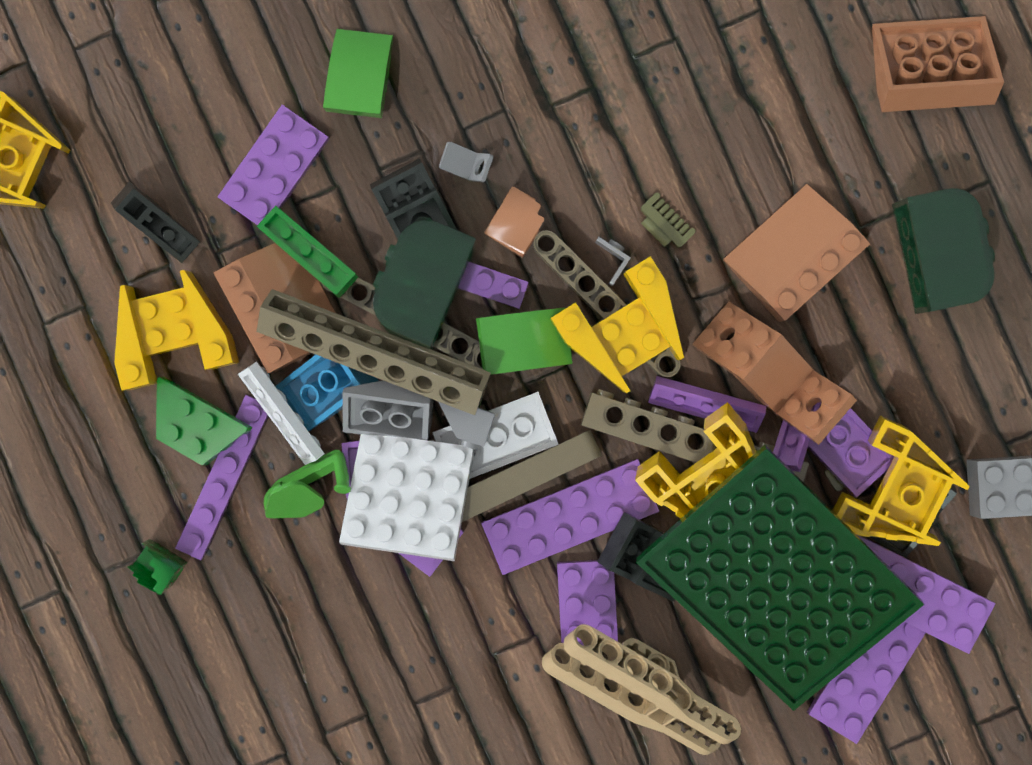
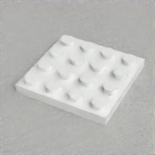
(407, 496)

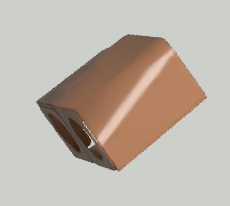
(516, 222)

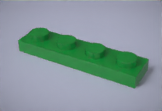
(307, 251)

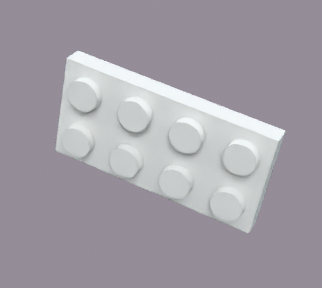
(515, 433)

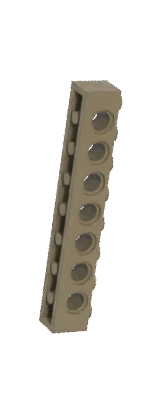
(372, 351)
(595, 418)

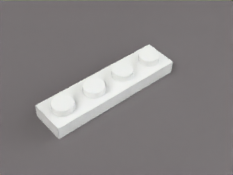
(277, 408)

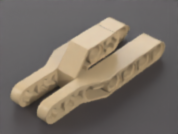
(647, 678)

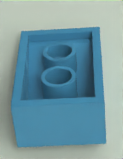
(318, 387)

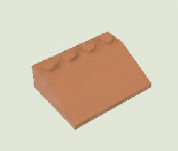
(935, 64)
(795, 252)
(249, 283)

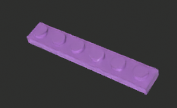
(222, 483)

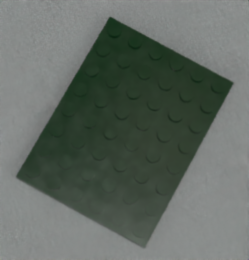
(779, 579)

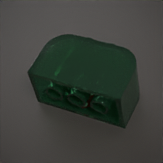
(944, 249)
(421, 281)

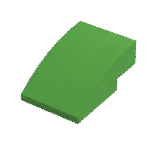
(358, 73)
(521, 342)

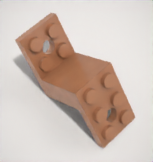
(774, 372)

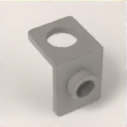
(465, 162)
(617, 250)

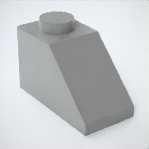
(469, 428)

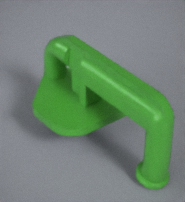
(294, 498)

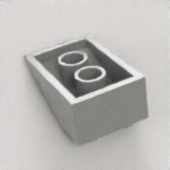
(386, 411)

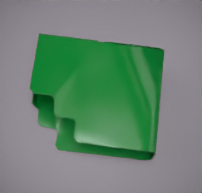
(157, 567)

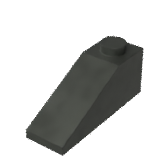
(154, 222)

